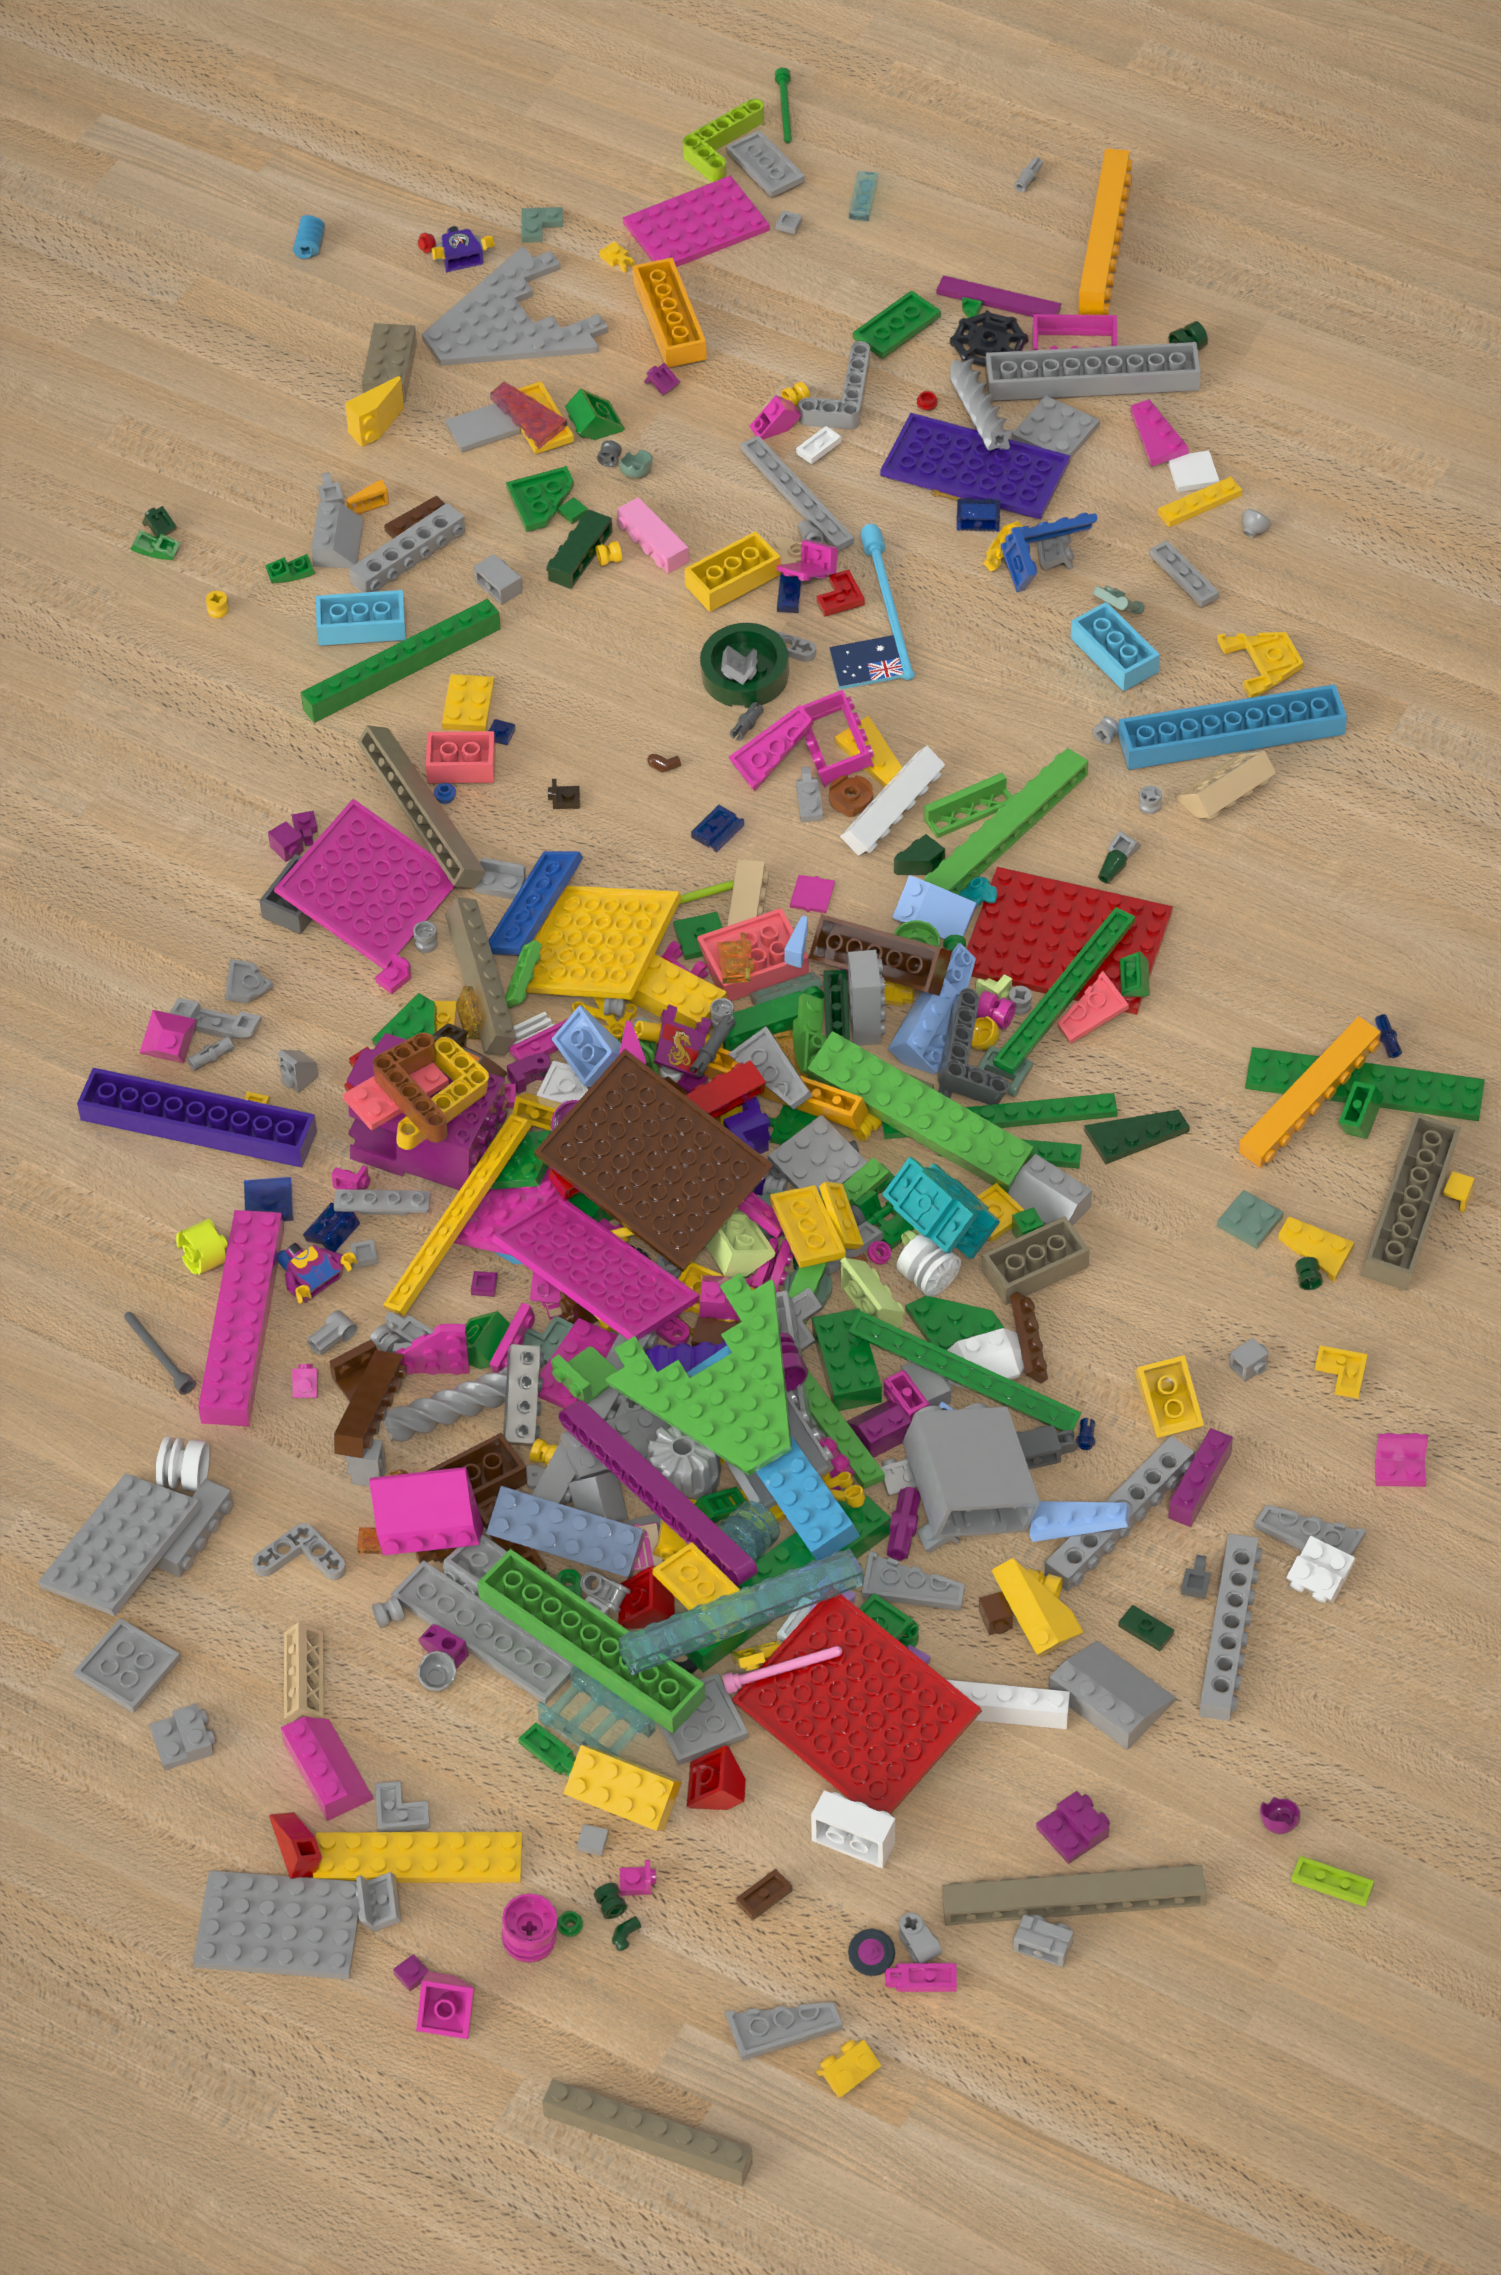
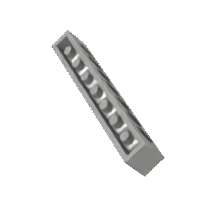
(1138, 1485)
(1221, 1704)

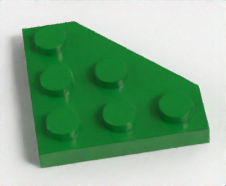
(540, 496)
(412, 1019)
(947, 1321)

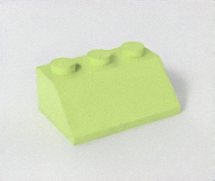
(740, 1246)
(868, 1293)

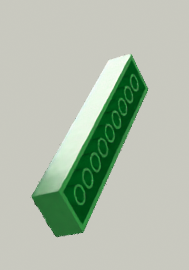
(792, 1553)

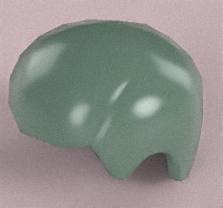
(636, 465)

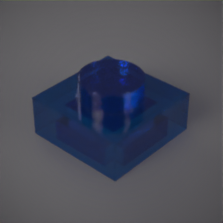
(503, 731)

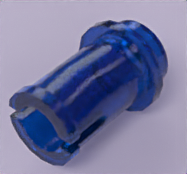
(1086, 1435)

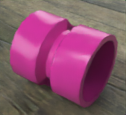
(997, 1009)

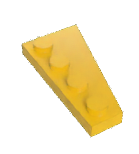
(884, 762)

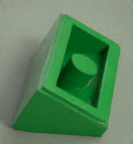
(1134, 975)

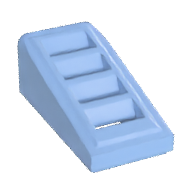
(796, 945)

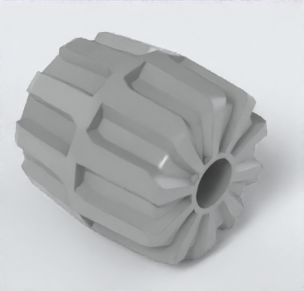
(684, 1463)

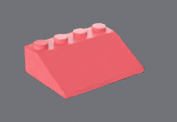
(768, 940)

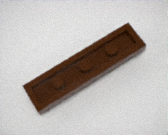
(1029, 1337)

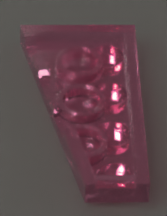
(533, 417)

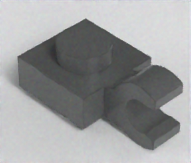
(1196, 1580)

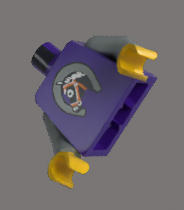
(461, 249)

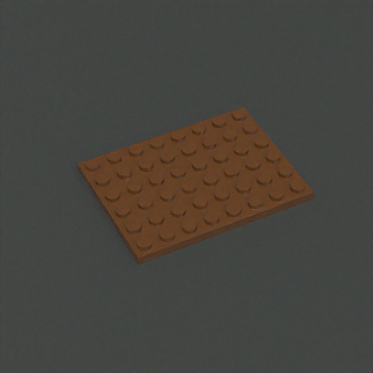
(653, 1160)

